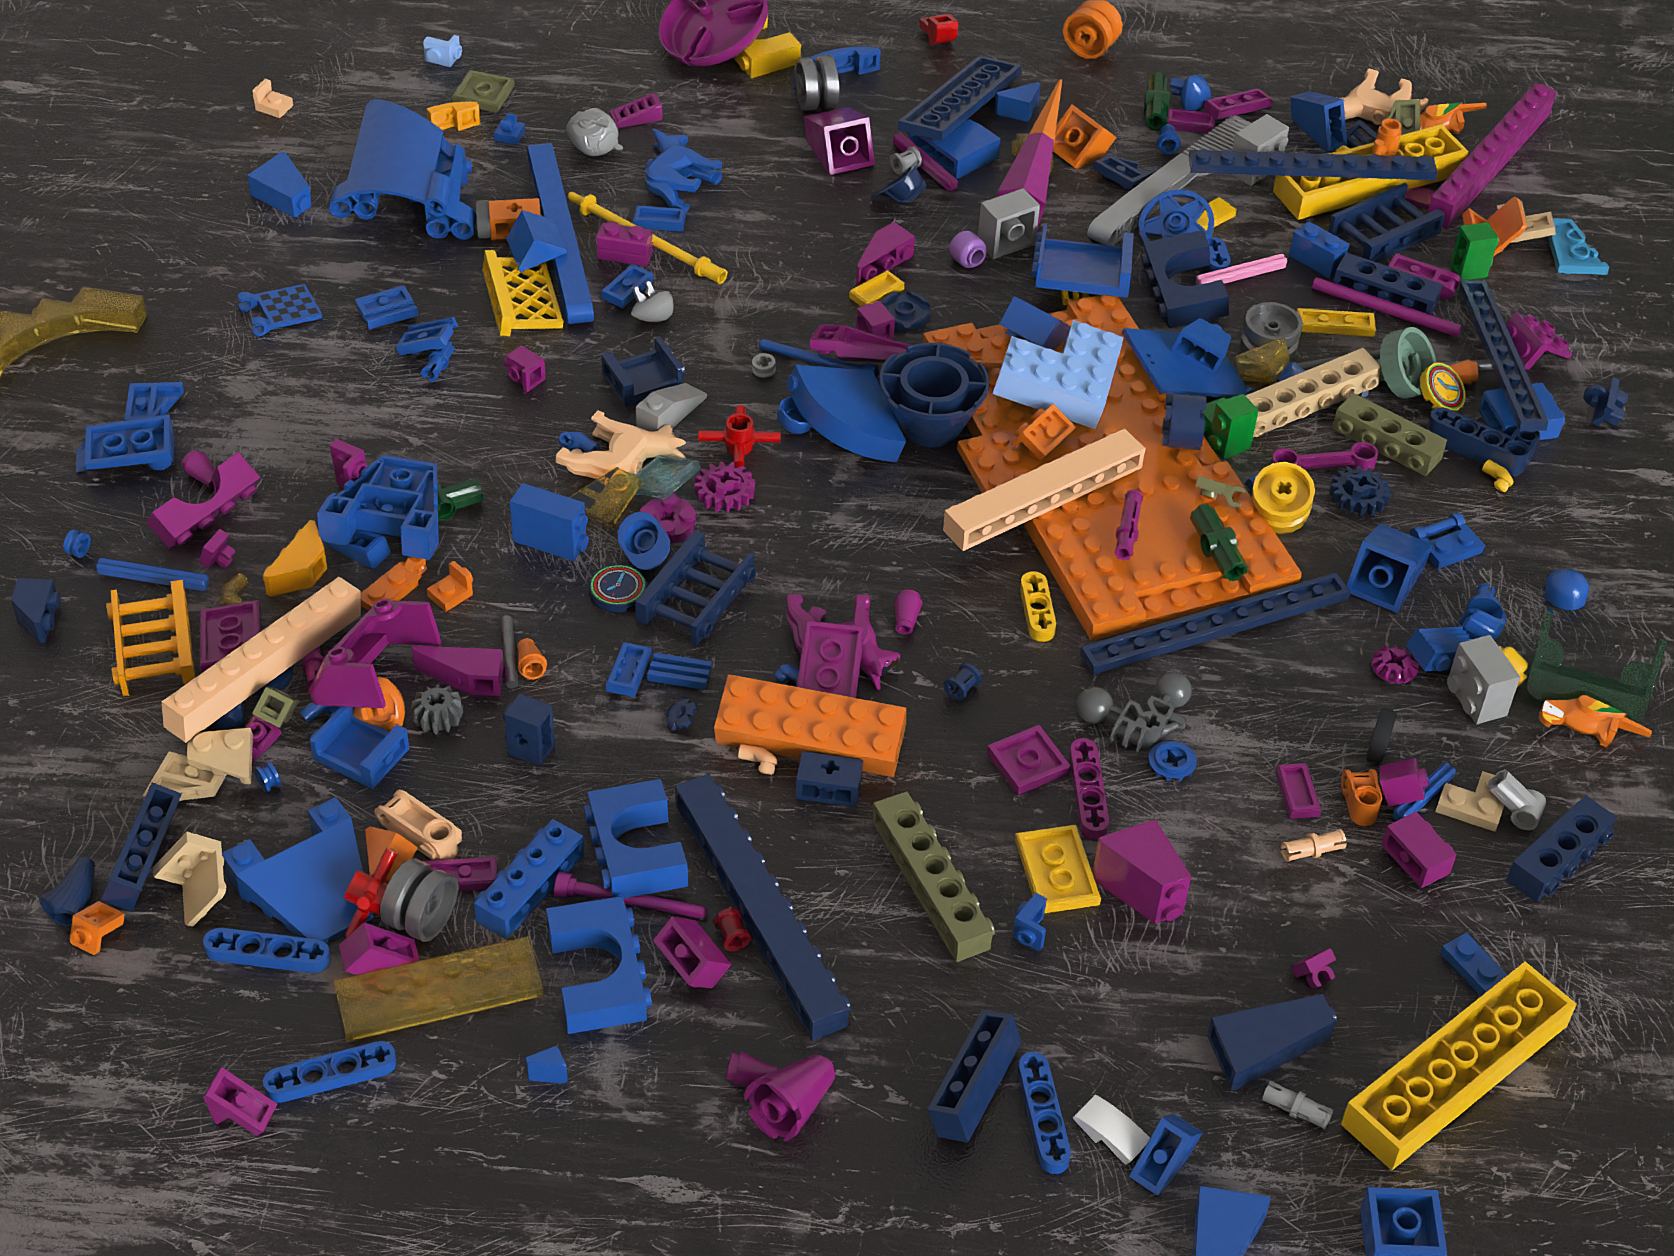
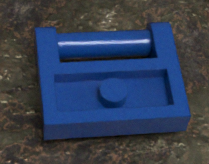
(1452, 547)

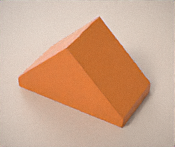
(378, 840)

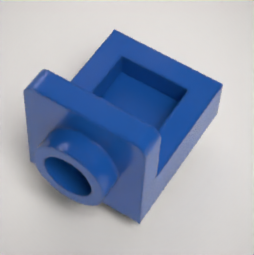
(1027, 922)

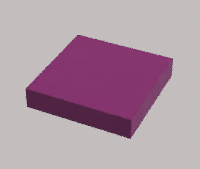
(1028, 759)

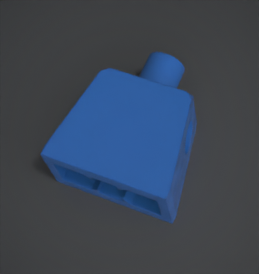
(1202, 345)

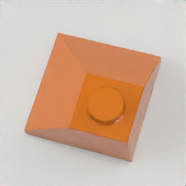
(1080, 138)

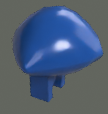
(1193, 91)

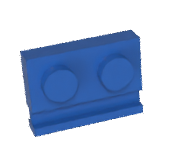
(386, 307)
(426, 336)

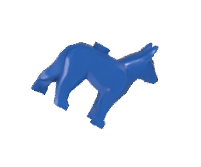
(673, 166)

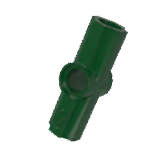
(1156, 101)
(457, 496)
(1218, 542)

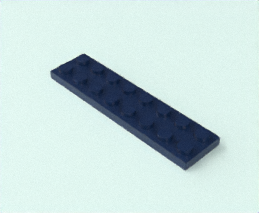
(959, 98)

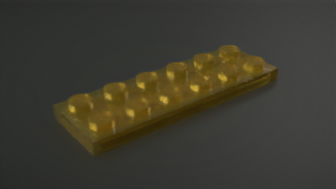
(438, 988)

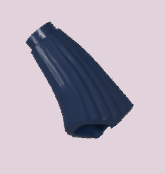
(71, 893)

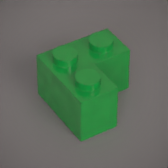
(1230, 425)

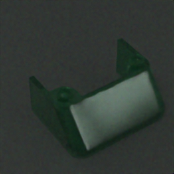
(1555, 681)

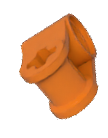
(1362, 796)

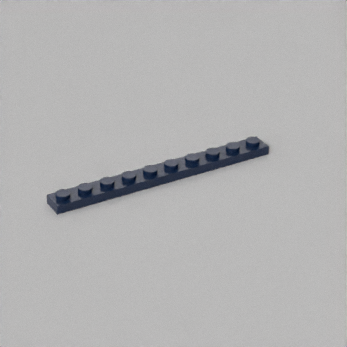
(1312, 164)
(1503, 356)
(1214, 623)

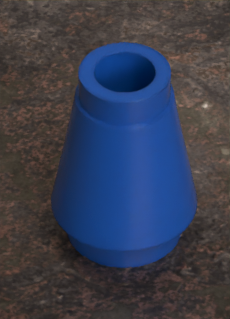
(1168, 140)

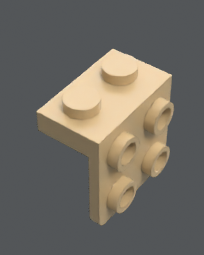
(198, 867)

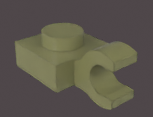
(1213, 488)

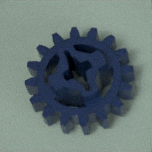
(1360, 491)

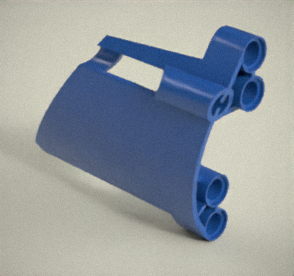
(399, 157)

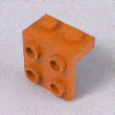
(1506, 222)

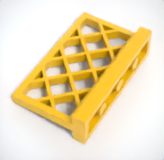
(502, 294)

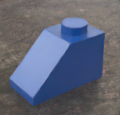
(1165, 1153)

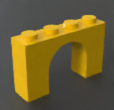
(769, 54)

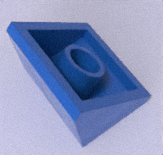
(534, 240)

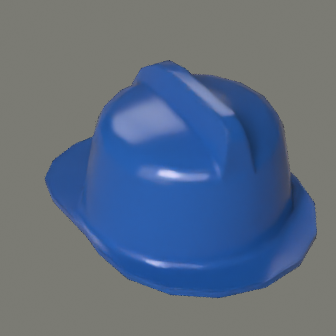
(643, 540)

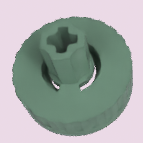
(1403, 355)

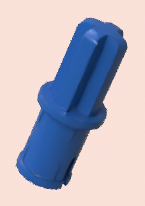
(437, 361)

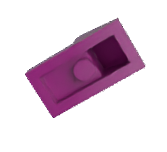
(240, 1102)

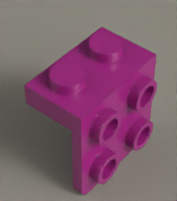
(1534, 338)

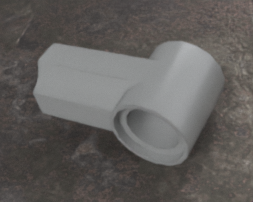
(1523, 803)

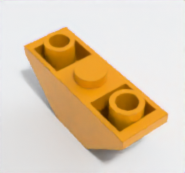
(298, 563)

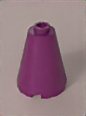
(789, 1095)

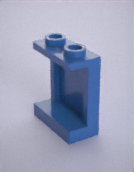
(358, 748)

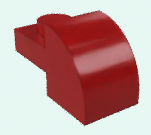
(940, 28)

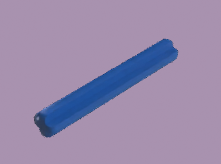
(151, 574)

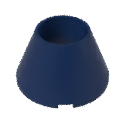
(933, 391)

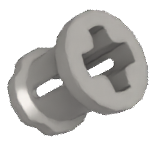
(904, 160)

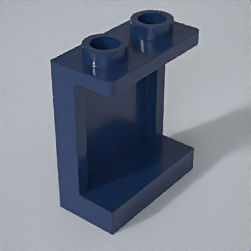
(642, 374)

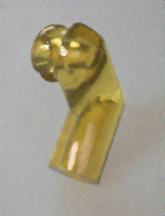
(231, 588)

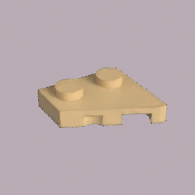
(223, 752)
(185, 779)

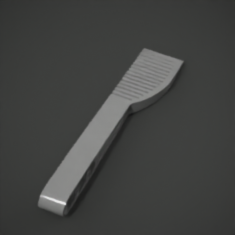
(1126, 212)

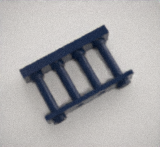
(1392, 241)
(681, 568)

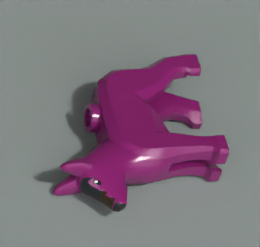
(874, 660)

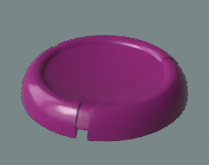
(710, 29)

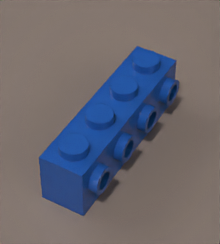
(528, 879)

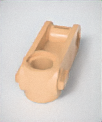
(420, 825)

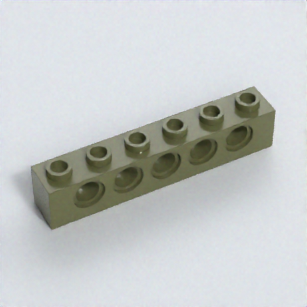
(933, 876)

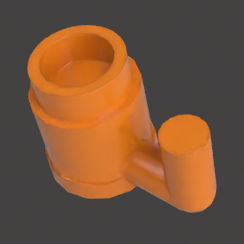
(1388, 138)

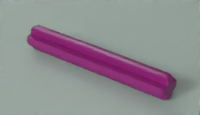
(928, 164)

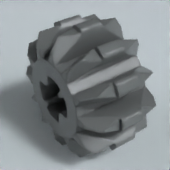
(437, 709)

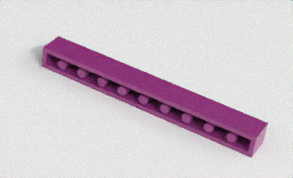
(1492, 153)

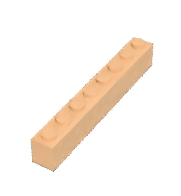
(1043, 489)
(261, 659)

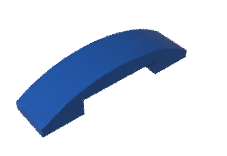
(852, 58)

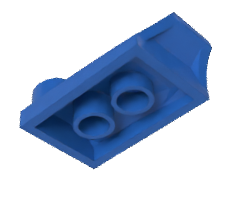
(128, 443)

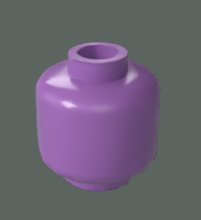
(967, 249)

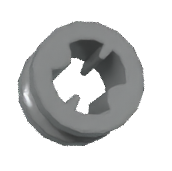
(763, 359)

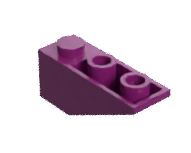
(886, 250)
(467, 669)

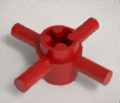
(739, 435)
(368, 890)

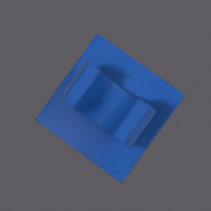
(509, 130)

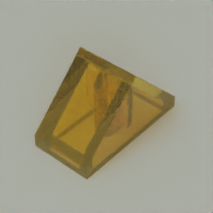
(1264, 362)

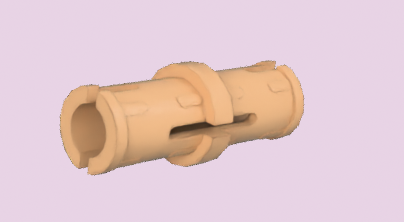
(1313, 845)

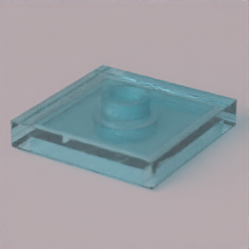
(665, 475)

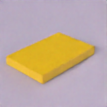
(1058, 868)

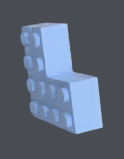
(1072, 379)

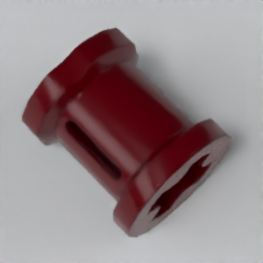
(733, 933)

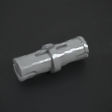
(1297, 1104)

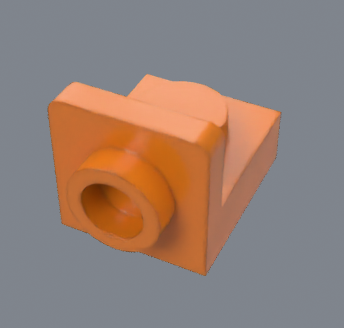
(453, 588)
(92, 924)

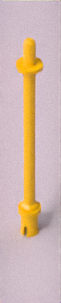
(702, 265)

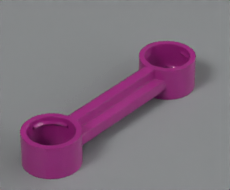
(1331, 459)

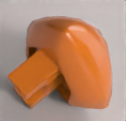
(388, 716)

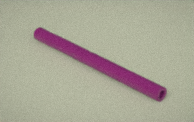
(1387, 307)

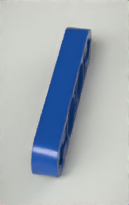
(268, 946)
(328, 1066)
(1041, 1112)

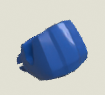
(1483, 614)

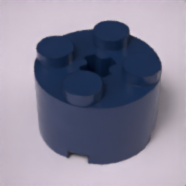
(1183, 421)

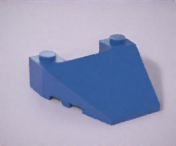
(391, 499)
(305, 881)

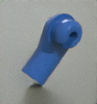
(578, 440)

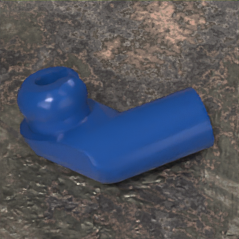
(785, 673)
(312, 710)

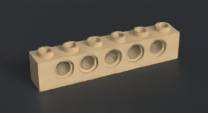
(1314, 390)

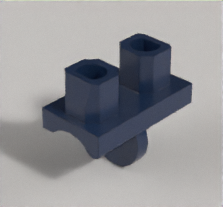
(1606, 402)

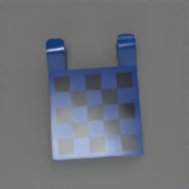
(280, 308)

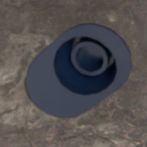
(905, 187)

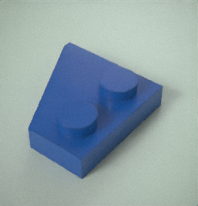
(151, 399)

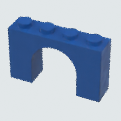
(630, 869)
(620, 996)

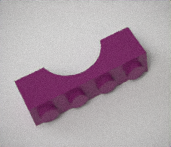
(177, 519)

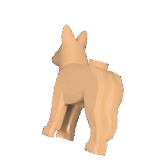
(1373, 104)
(627, 448)

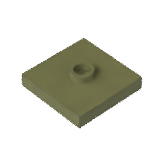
(485, 89)

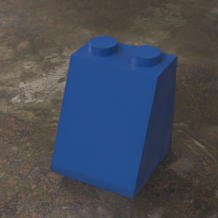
(1388, 567)

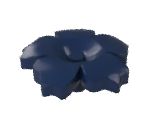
(679, 714)

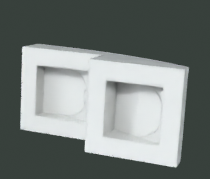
(1113, 1127)

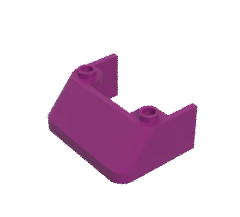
(347, 671)

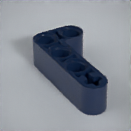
(1483, 442)

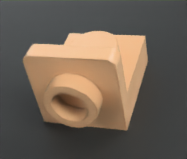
(270, 101)

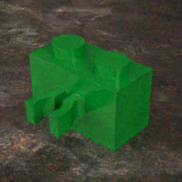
(1474, 251)

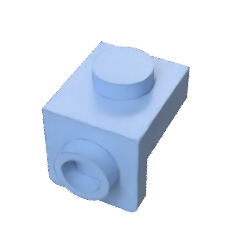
(442, 51)

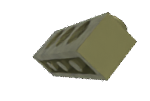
(1390, 434)

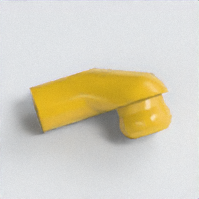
(1498, 472)

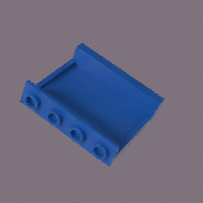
(1083, 265)

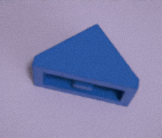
(1018, 102)

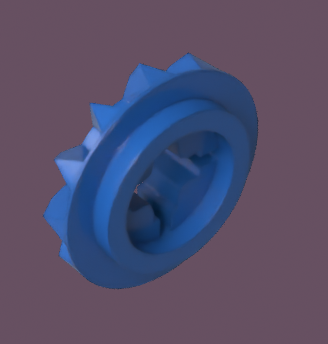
(1178, 753)

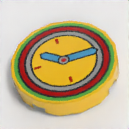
(1442, 387)

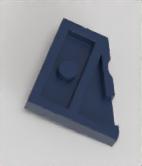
(1122, 171)

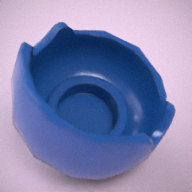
(791, 418)
(1566, 589)

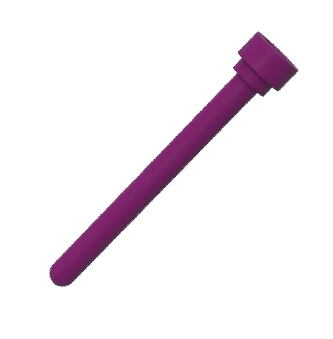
(567, 886)

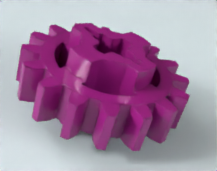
(724, 487)

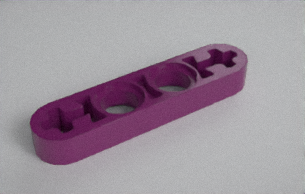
(1091, 788)

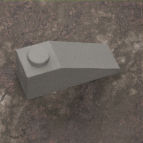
(668, 406)

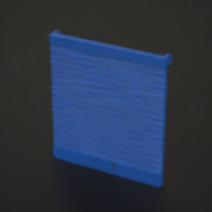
(1177, 375)

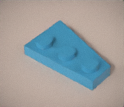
(1571, 251)

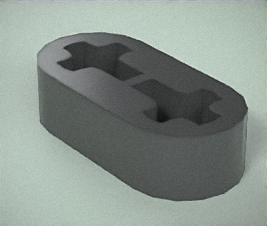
(483, 219)

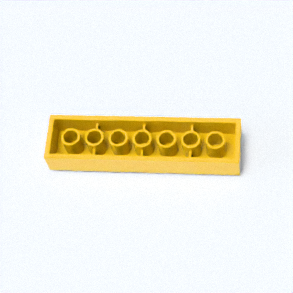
(1317, 195)
(1457, 1065)

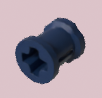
(962, 681)

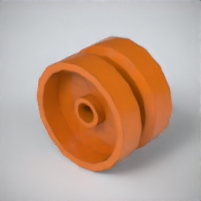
(1092, 28)

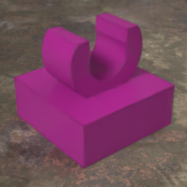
(217, 550)
(1313, 965)

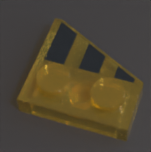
(608, 495)

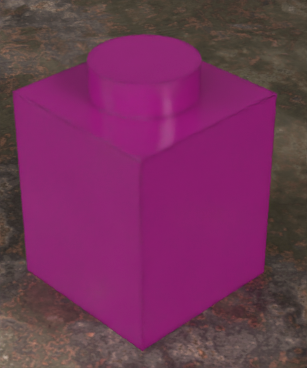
(1403, 782)

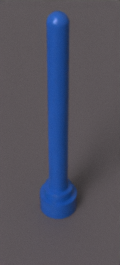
(814, 358)

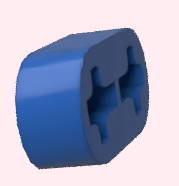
(1218, 255)

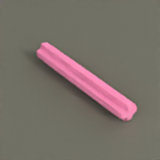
(1244, 270)

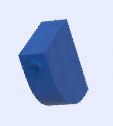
(963, 149)

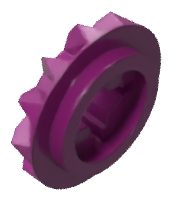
(1391, 671)

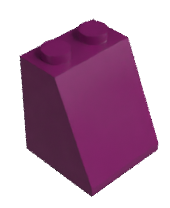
(840, 139)
(1143, 871)

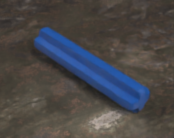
(1437, 780)

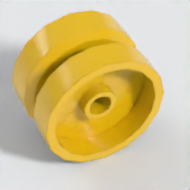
(1284, 496)

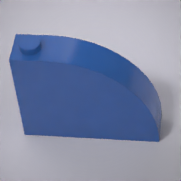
(847, 410)

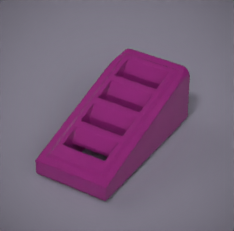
(640, 111)

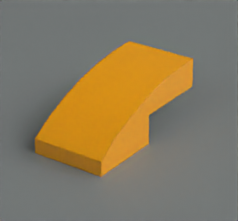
(457, 114)

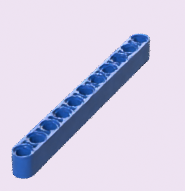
(553, 205)

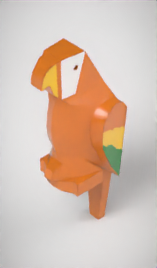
(1448, 115)
(1589, 717)

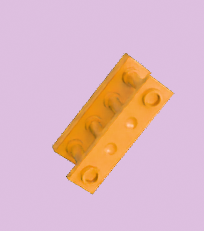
(178, 644)

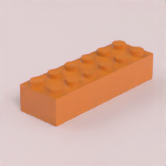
(808, 720)

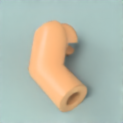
(761, 755)

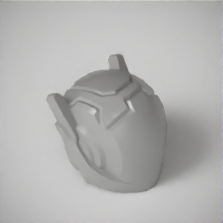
(593, 132)

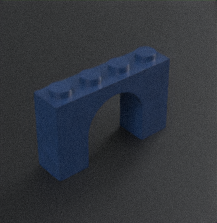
(1182, 303)

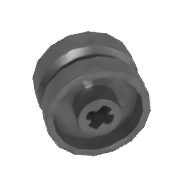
(817, 82)
(1269, 323)
(419, 899)

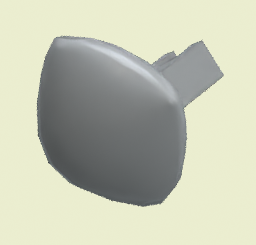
(653, 307)

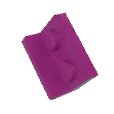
(347, 461)

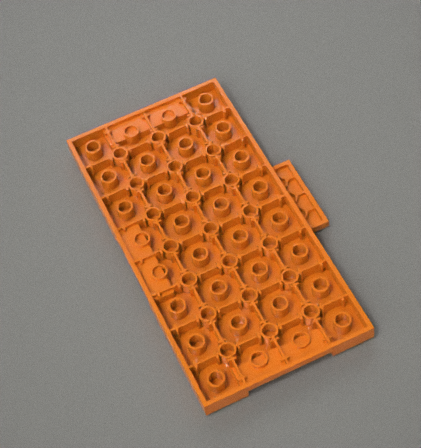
(1078, 539)

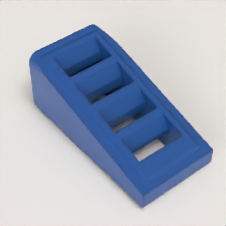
(365, 548)

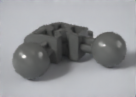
(1133, 724)

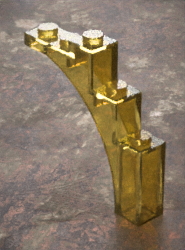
(53, 319)

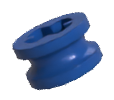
(76, 543)
(267, 776)

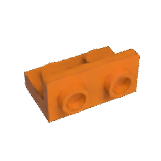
(1045, 432)

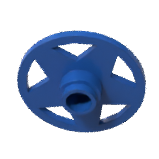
(1175, 218)

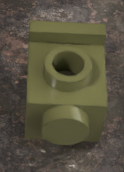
(275, 706)

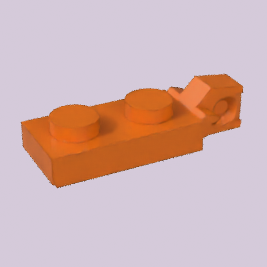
(394, 583)

